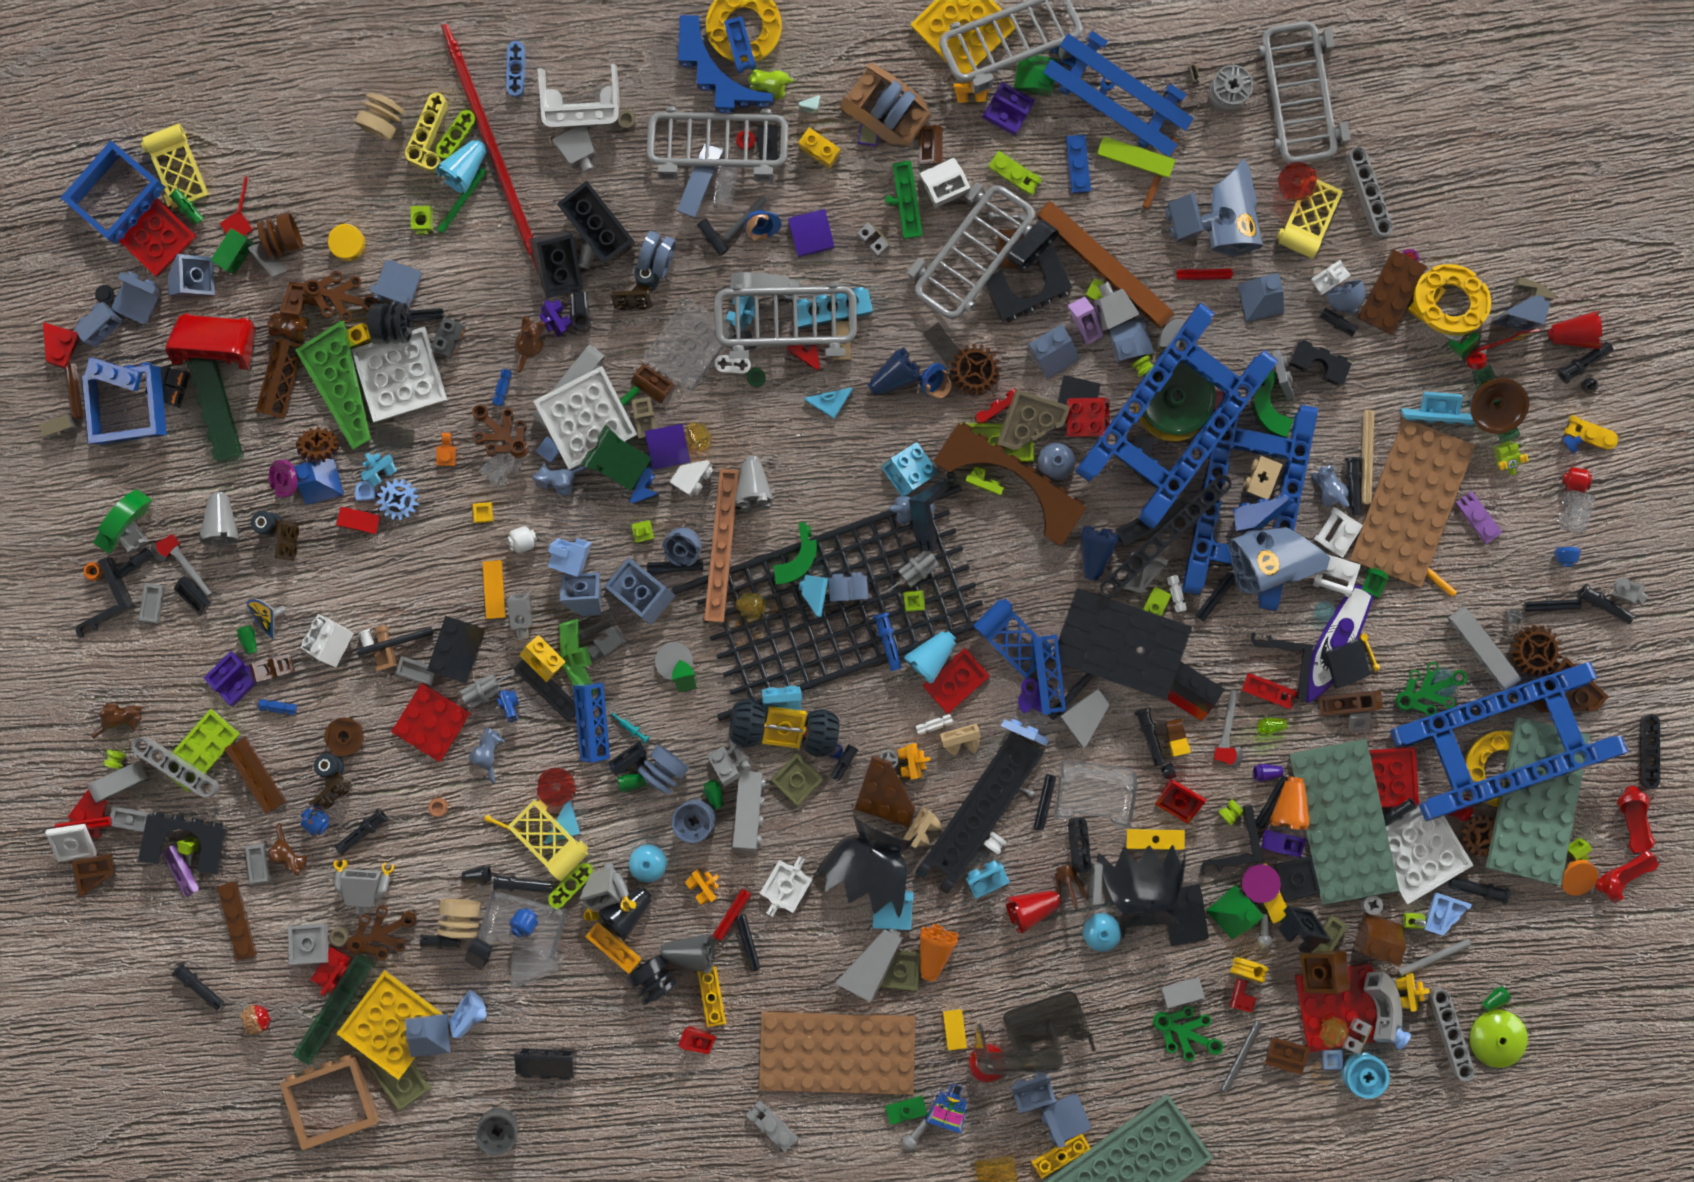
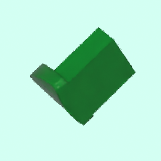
(1466, 347)
(1375, 581)
(683, 677)

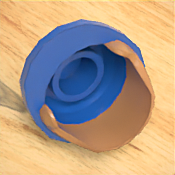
(761, 225)
(935, 381)

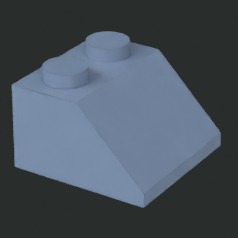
(1184, 218)
(98, 324)
(1054, 351)

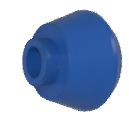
(1567, 556)

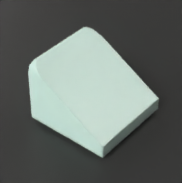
(810, 105)

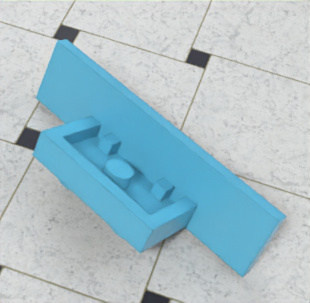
(1439, 407)

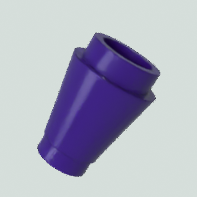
(1267, 772)

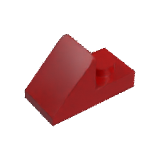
(810, 357)
(696, 1040)

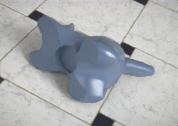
(561, 479)
(1331, 487)
(903, 509)
(484, 754)

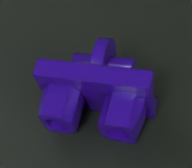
(552, 320)

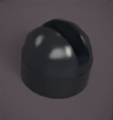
(1586, 382)
(1168, 771)

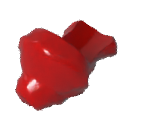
(1635, 807)
(1614, 881)

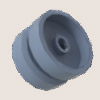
(892, 104)
(656, 253)

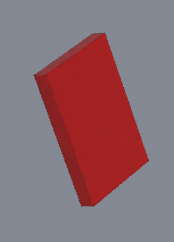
(956, 681)

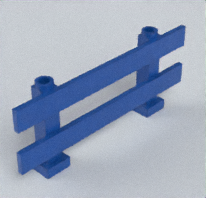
(1163, 106)

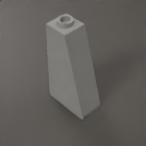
(870, 968)

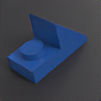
(641, 493)

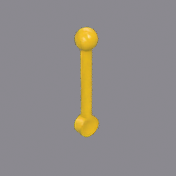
(1376, 667)
(487, 818)

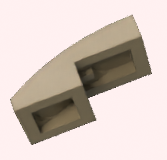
(1534, 287)
(643, 416)

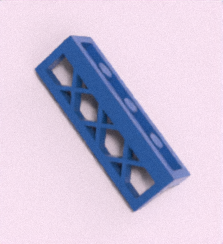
(1042, 678)
(588, 723)

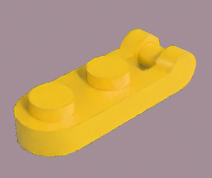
(1591, 433)

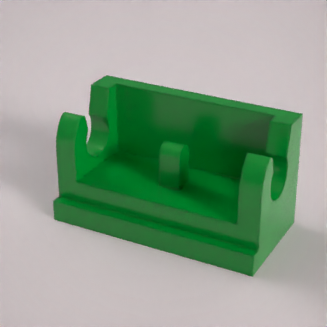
(232, 251)

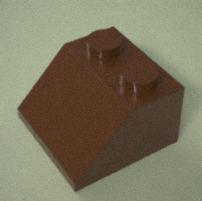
(1325, 972)

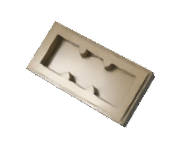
(842, 329)

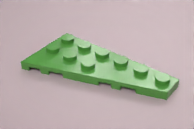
(334, 374)

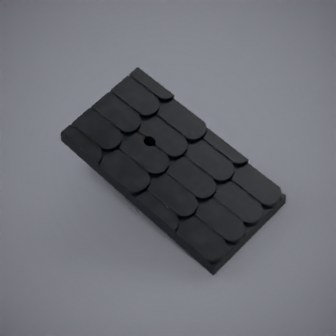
(1104, 638)

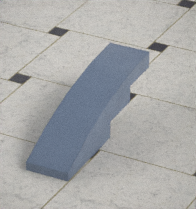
(698, 184)

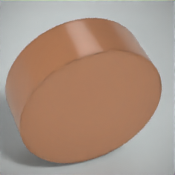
(438, 807)

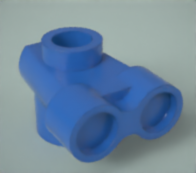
(508, 701)

